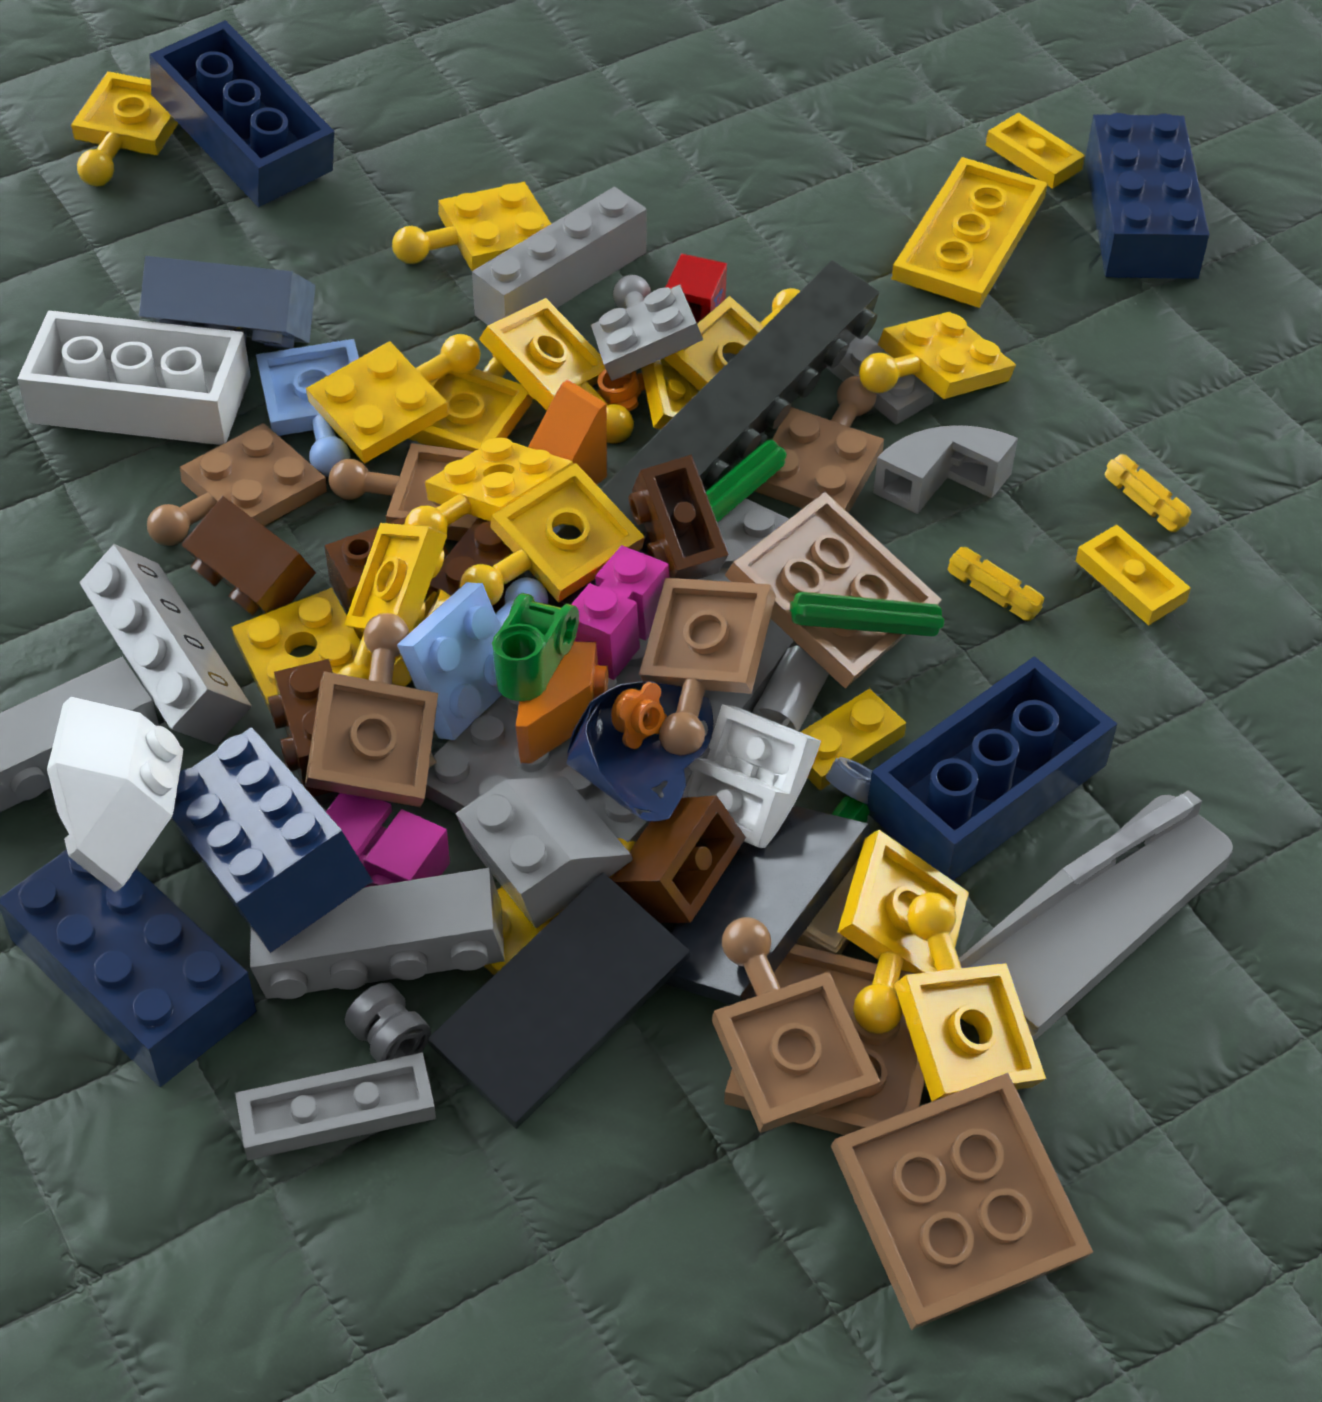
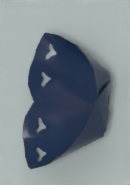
(627, 772)

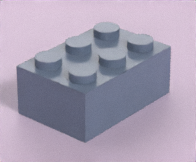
(259, 302)

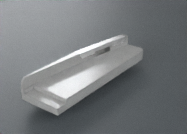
(1103, 911)

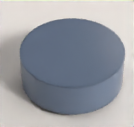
(850, 778)

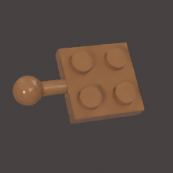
(826, 452)
(252, 472)
(351, 480)
(702, 641)
(371, 733)
(789, 1043)

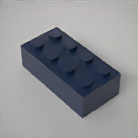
(242, 113)
(1146, 196)
(990, 768)
(265, 839)
(130, 963)

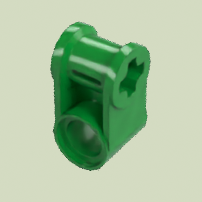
(532, 646)

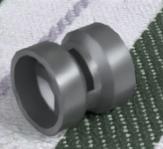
(386, 1024)

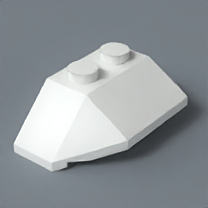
(112, 786)

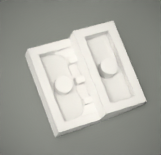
(753, 771)

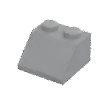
(541, 842)

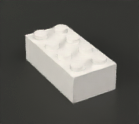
(135, 377)

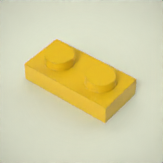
(1035, 150)
(665, 391)
(1133, 574)
(853, 732)

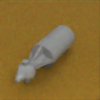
(792, 689)

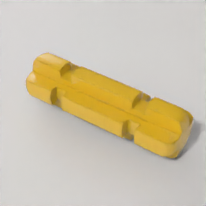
(1148, 493)
(995, 583)

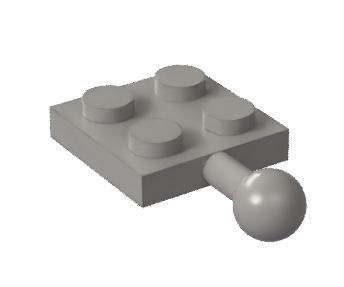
(643, 326)

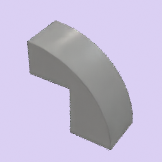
(921, 462)

